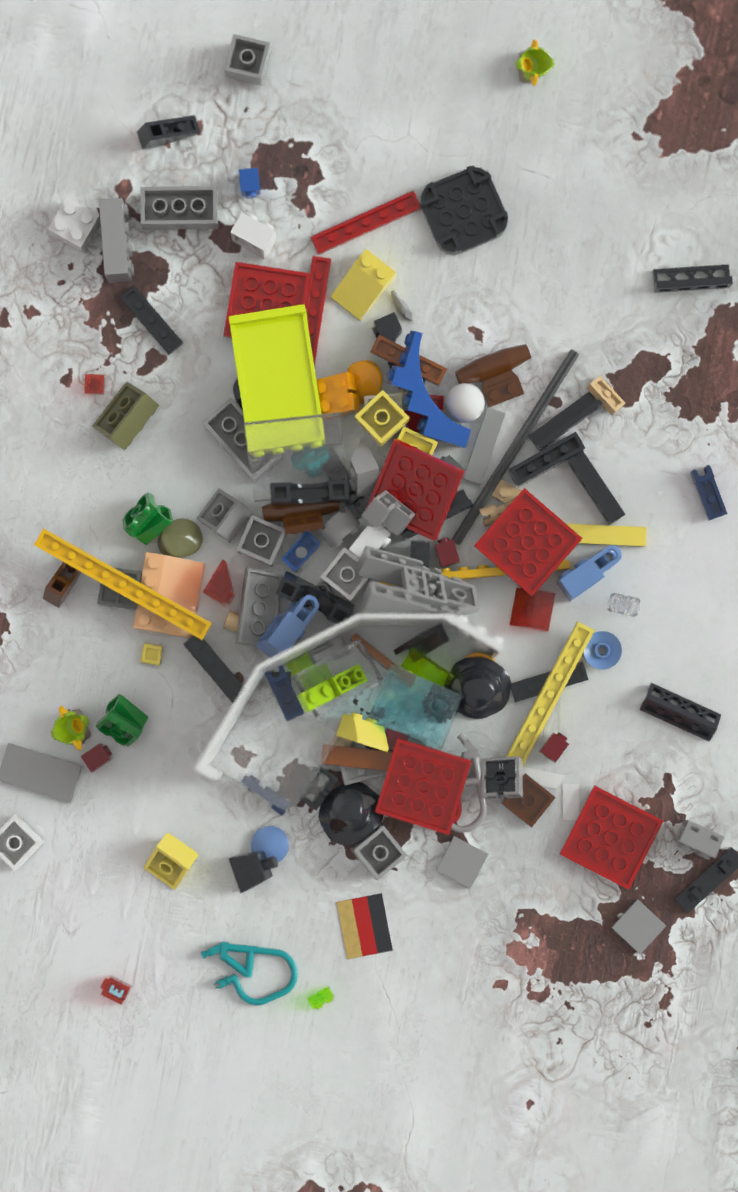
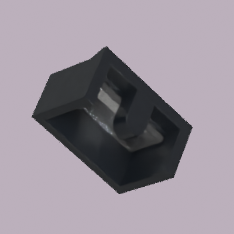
(319, 788)

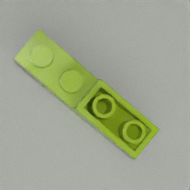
(332, 688)

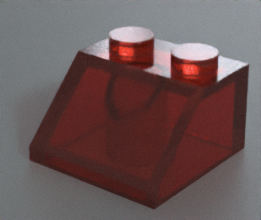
(220, 586)
(533, 611)

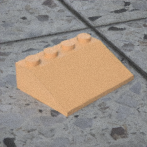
(174, 579)

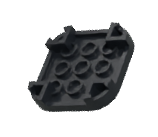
(464, 210)

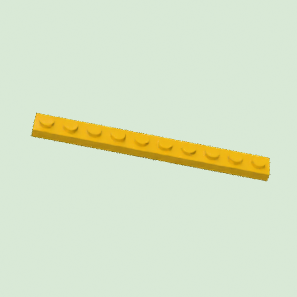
(482, 571)
(122, 584)

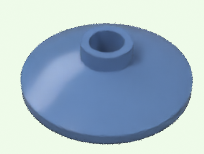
(612, 650)

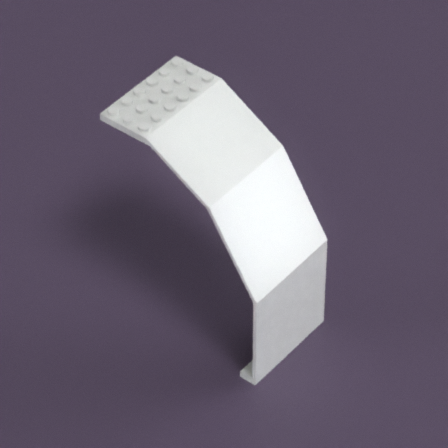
(455, 624)

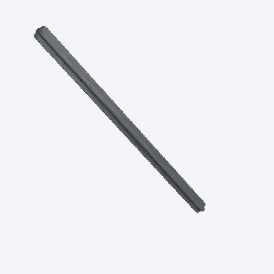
(515, 446)

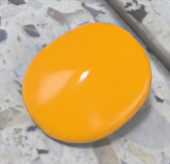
(367, 378)

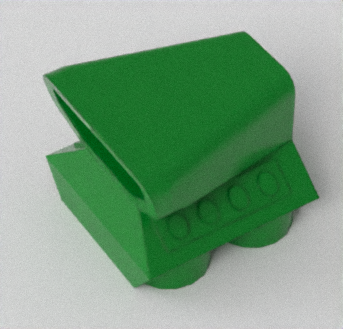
(147, 519)
(122, 721)

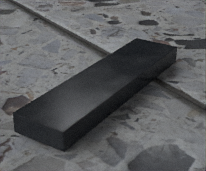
(151, 320)
(531, 686)

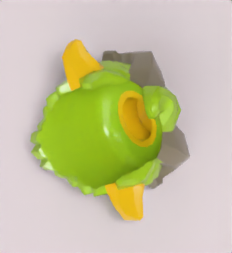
(533, 64)
(71, 727)

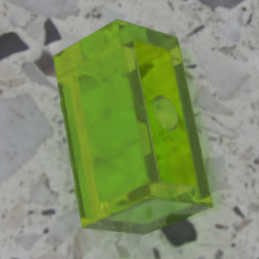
(321, 997)

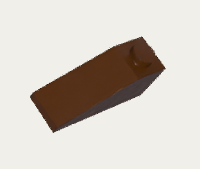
(61, 584)

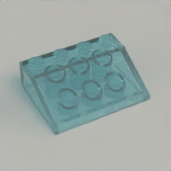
(415, 707)

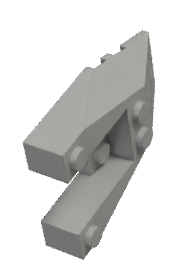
(423, 588)

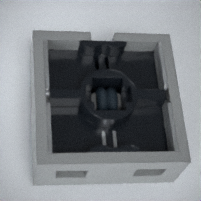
(502, 777)

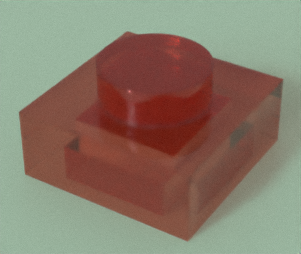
(94, 384)

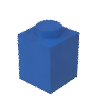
(249, 182)

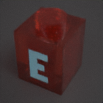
(115, 989)

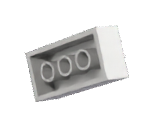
(179, 207)
(115, 242)
(228, 430)

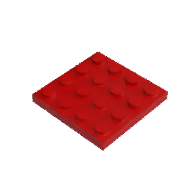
(264, 288)
(421, 484)
(528, 542)
(423, 786)
(611, 837)

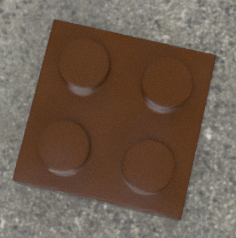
(533, 804)

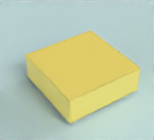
(151, 654)

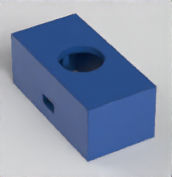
(309, 543)

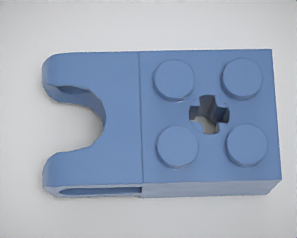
(588, 572)
(287, 627)

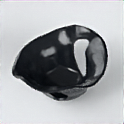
(479, 684)
(347, 805)

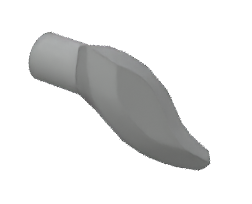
(401, 306)

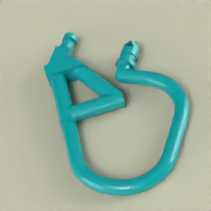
(246, 971)

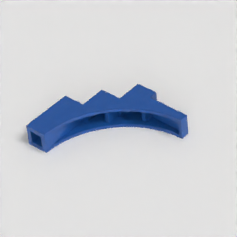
(417, 400)

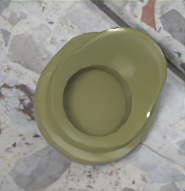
(180, 539)

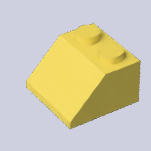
(363, 731)
(171, 861)

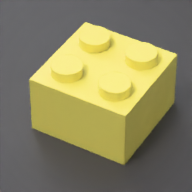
(381, 418)

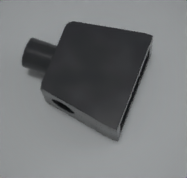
(252, 869)

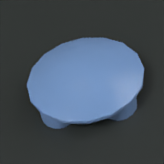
(271, 841)

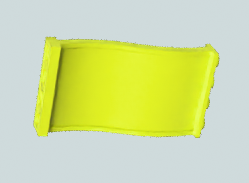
(275, 364)

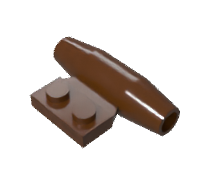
(496, 373)
(299, 517)

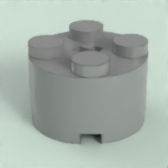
(339, 527)

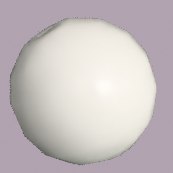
(465, 402)

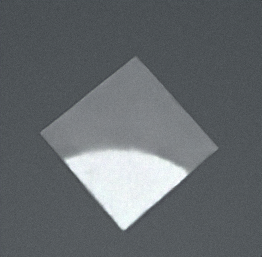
(294, 451)
(275, 755)

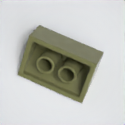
(125, 415)

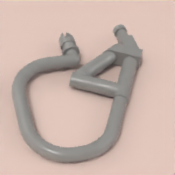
(472, 753)

